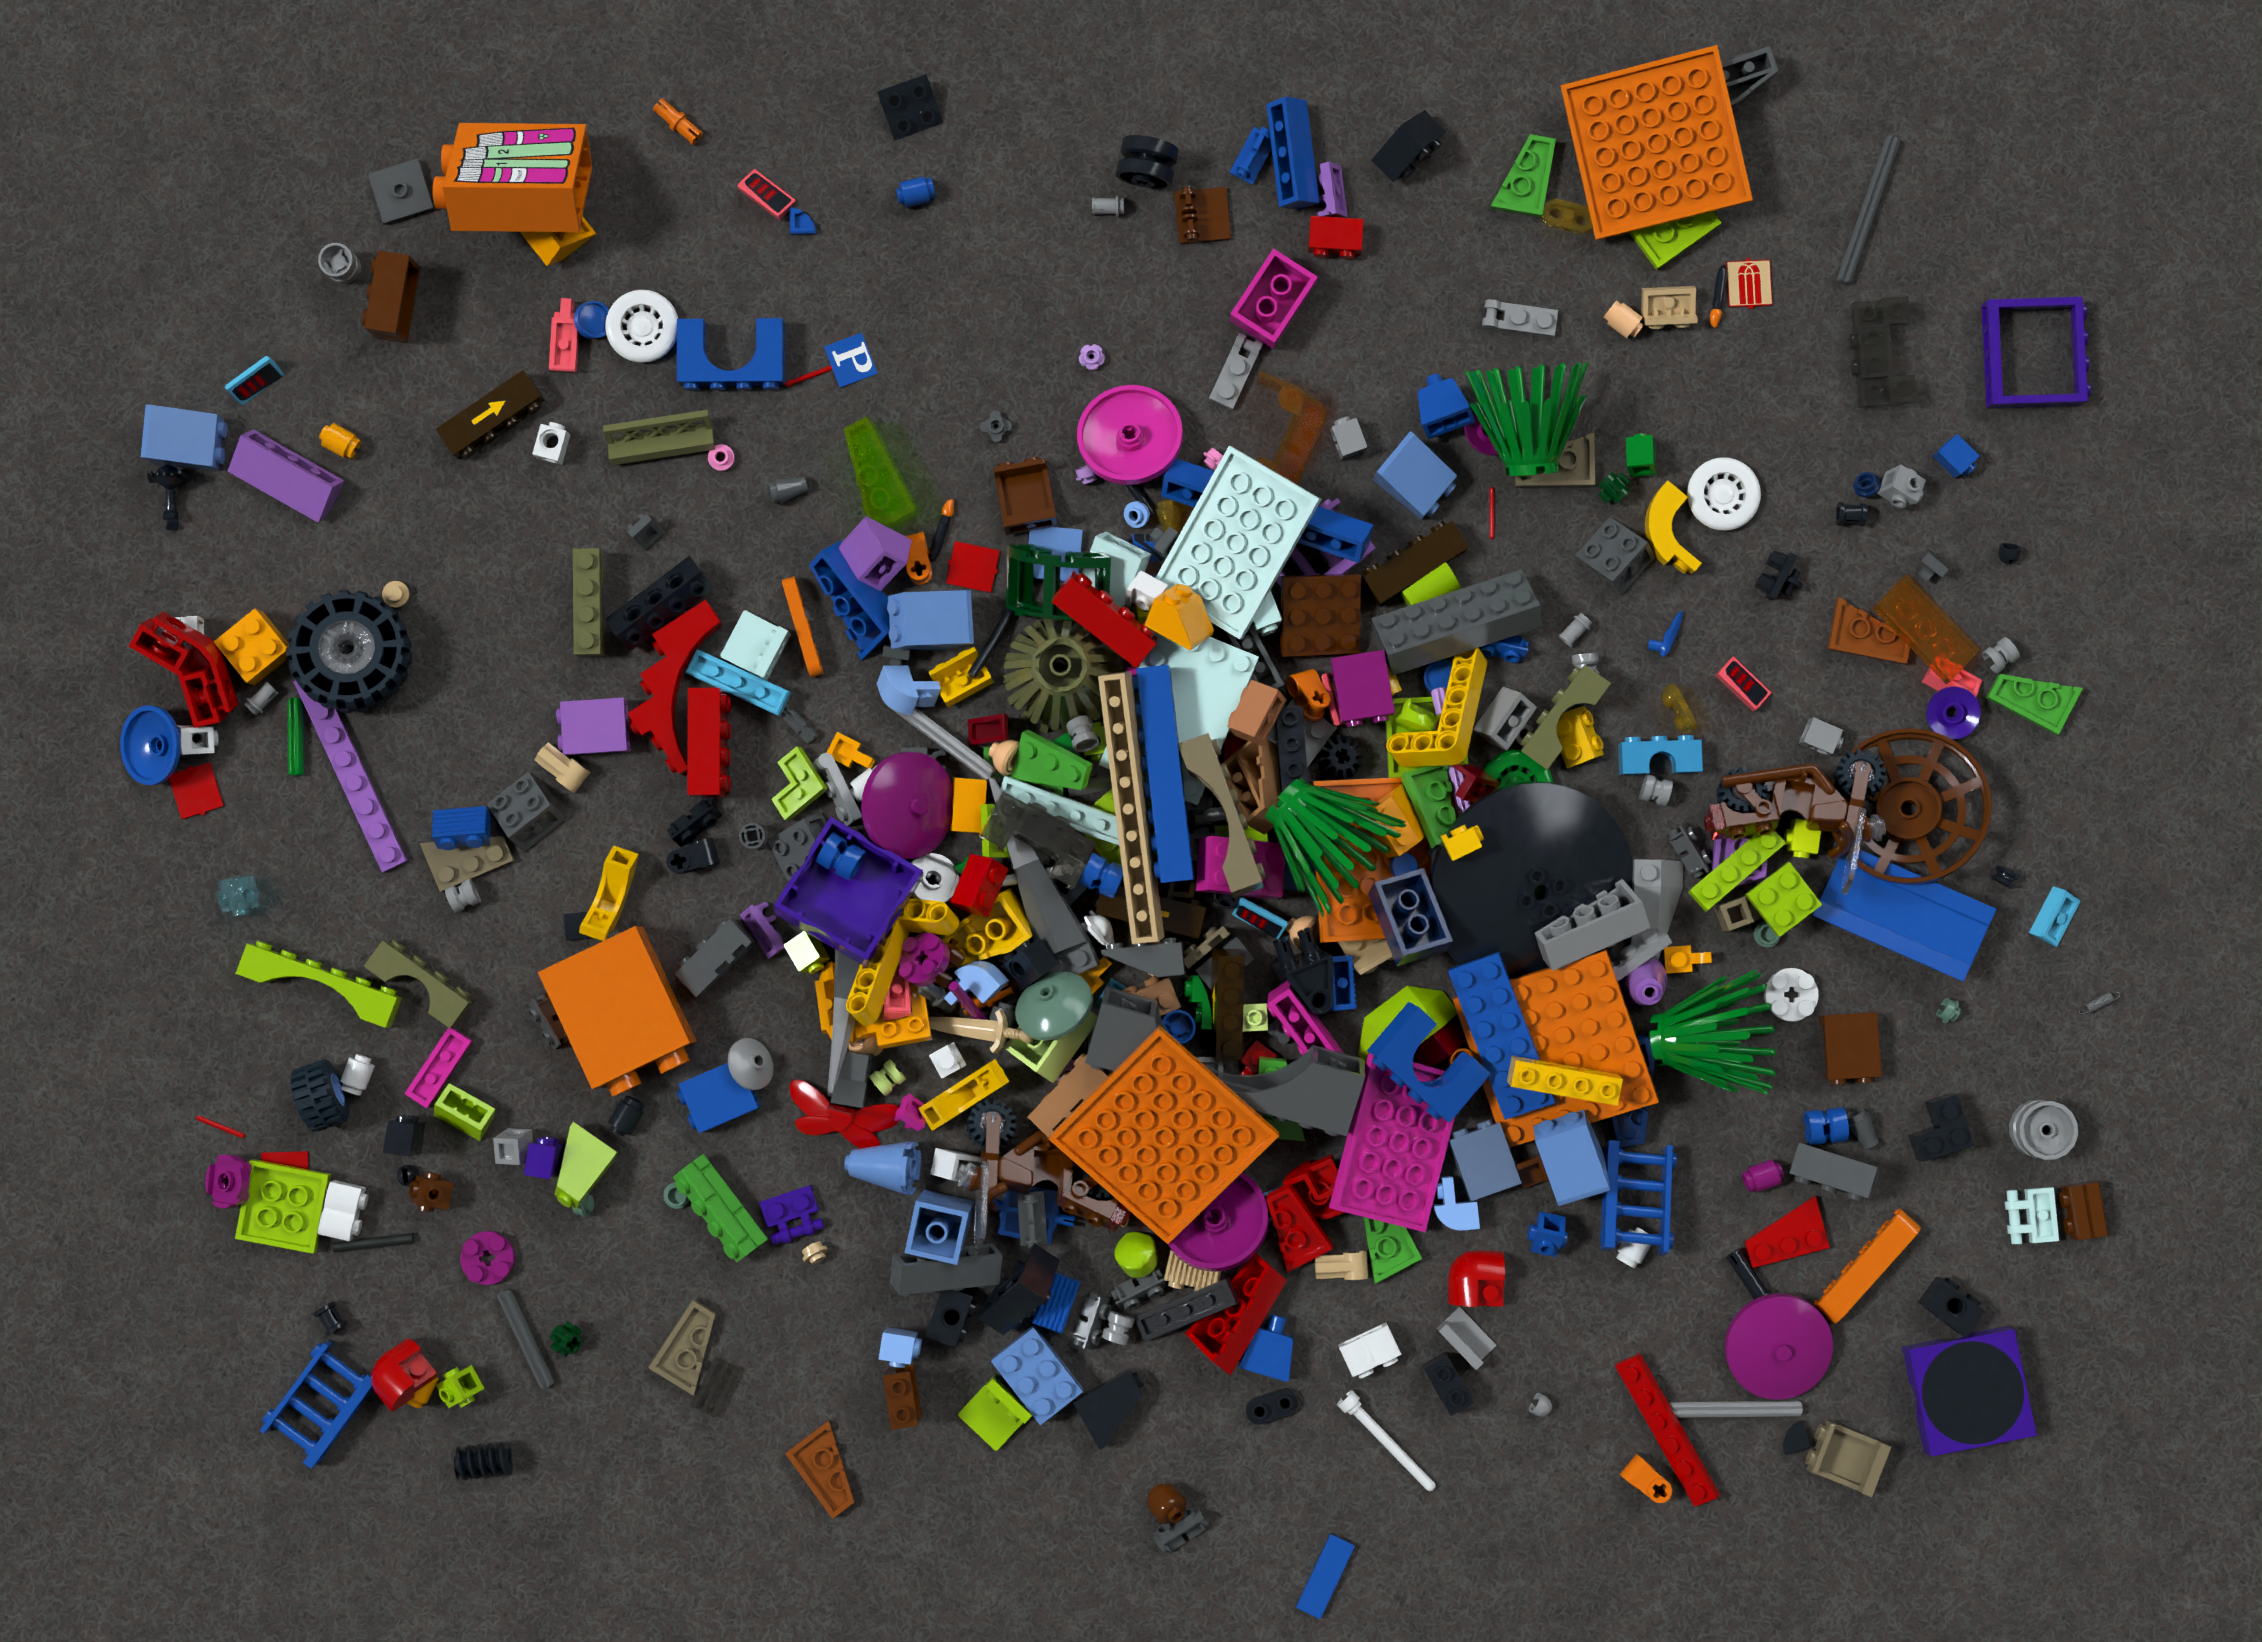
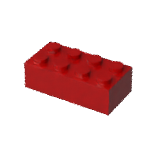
(708, 743)

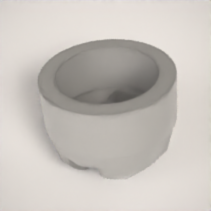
(1543, 1406)

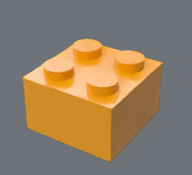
(253, 646)

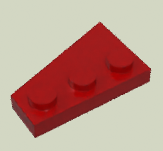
(1297, 1229)
(1790, 1236)

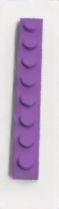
(355, 783)

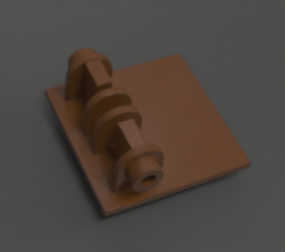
(1202, 214)

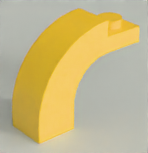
(1659, 529)
(611, 894)
(963, 1094)

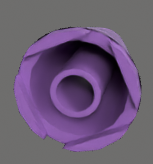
(1644, 984)

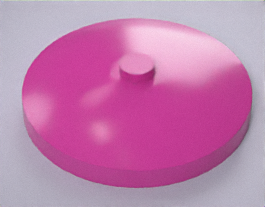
(1130, 434)

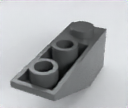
(1158, 960)

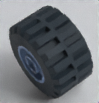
(319, 1095)

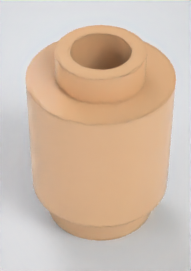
(1623, 319)

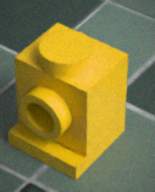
(1462, 841)

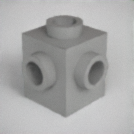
(1902, 487)

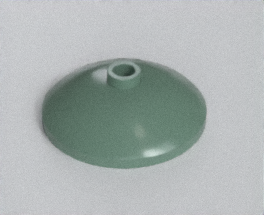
(1053, 1006)

